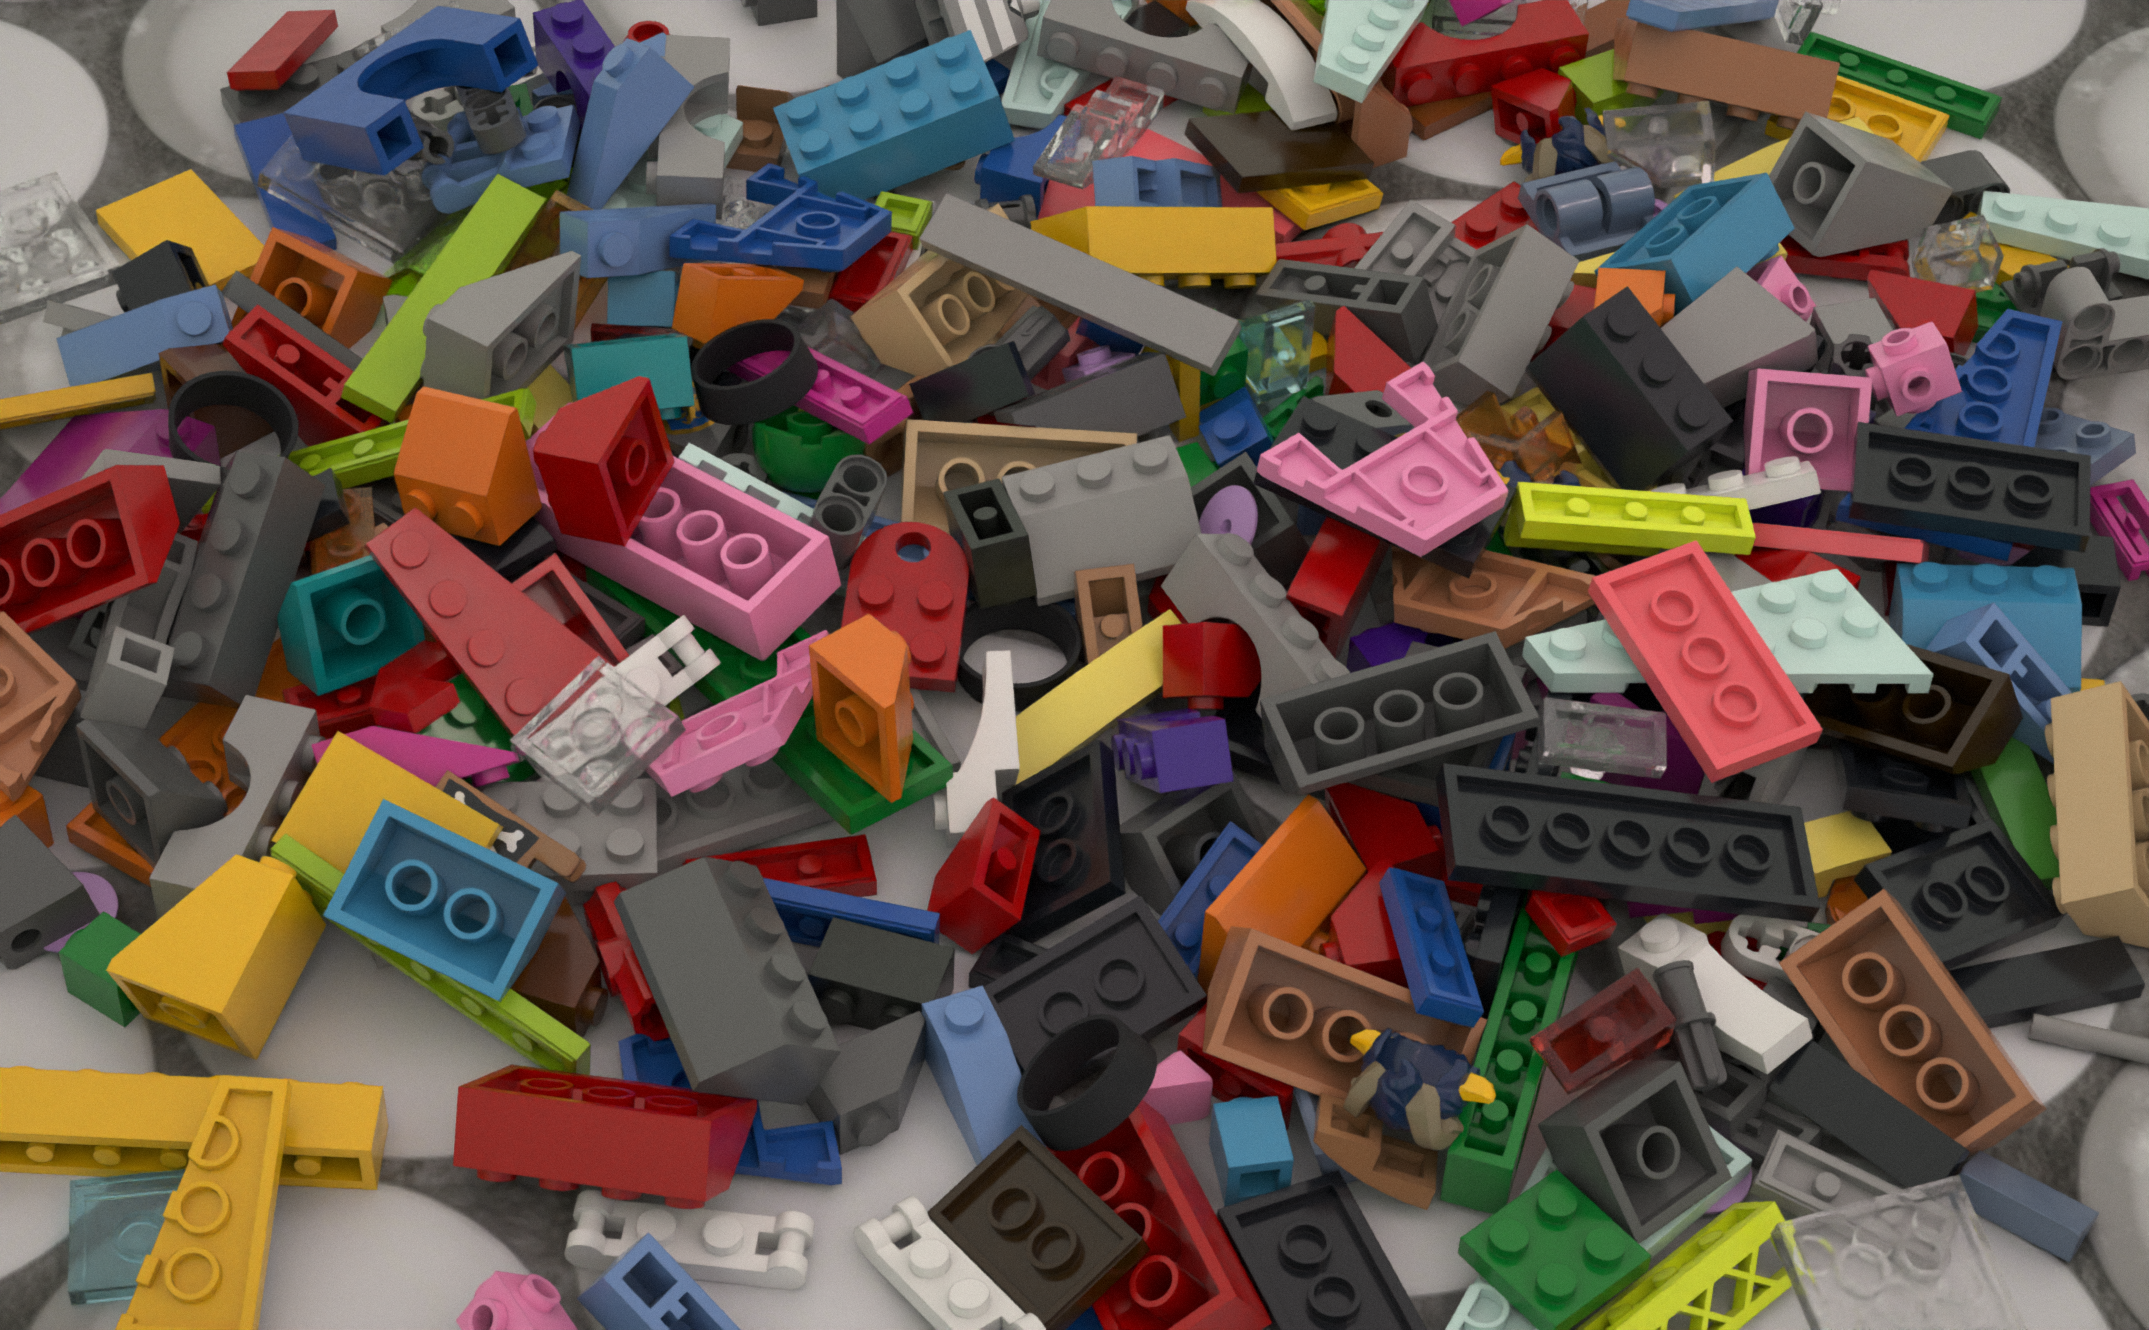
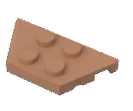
(1500, 596)
(33, 706)

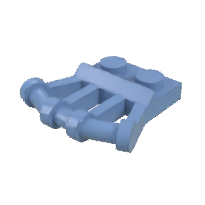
(540, 158)

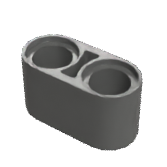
(1969, 176)
(849, 505)

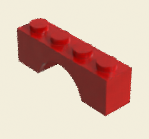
(1444, 67)

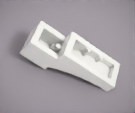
(992, 756)
(1747, 1019)

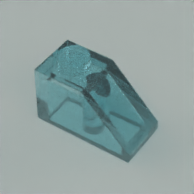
(1278, 350)

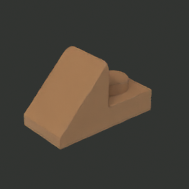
(762, 134)
(1106, 607)

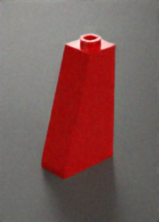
(1336, 581)

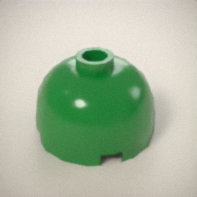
(801, 450)

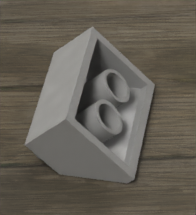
(1499, 316)
(1105, 513)

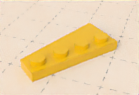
(219, 1222)

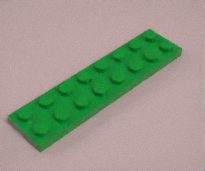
(803, 758)

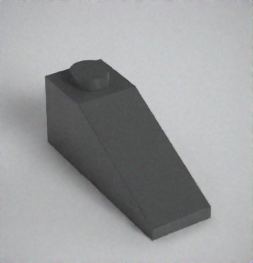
(1388, 303)
(1121, 398)

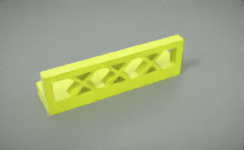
(1625, 520)
(1694, 1269)

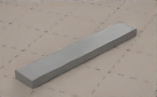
(1081, 284)

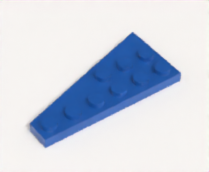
(1998, 402)

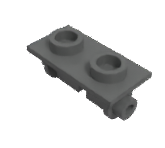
(2031, 283)

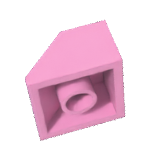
(1805, 418)

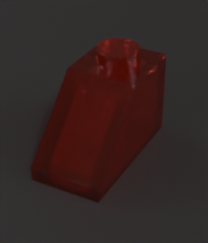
(1605, 1033)

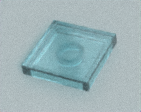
(112, 1231)

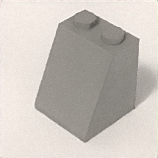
(1853, 188)

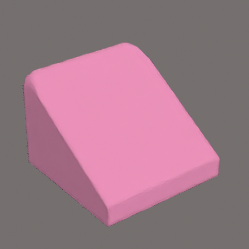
(1180, 1090)

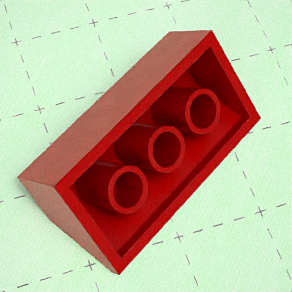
(85, 545)
(601, 1134)
(1191, 1270)

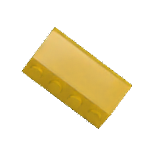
(1172, 241)

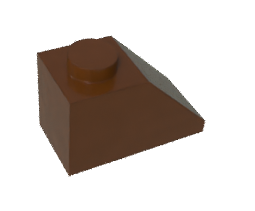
(565, 975)

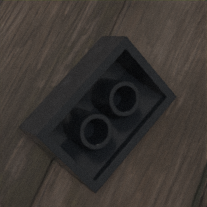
(1629, 394)

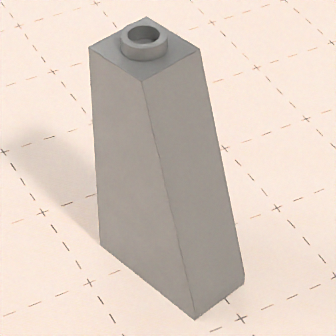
(1739, 330)

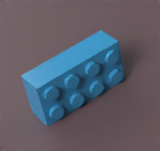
(896, 120)

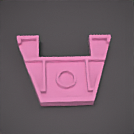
(1409, 490)
(739, 729)

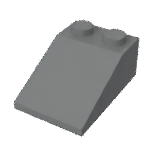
(502, 329)

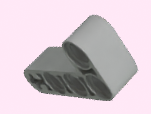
(2096, 333)

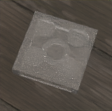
(598, 735)

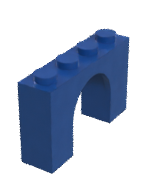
(362, 112)

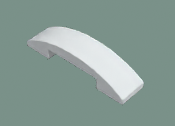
(1276, 55)

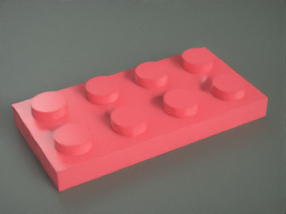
(1704, 661)

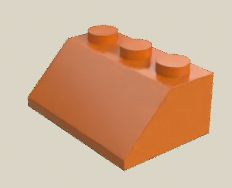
(1286, 887)

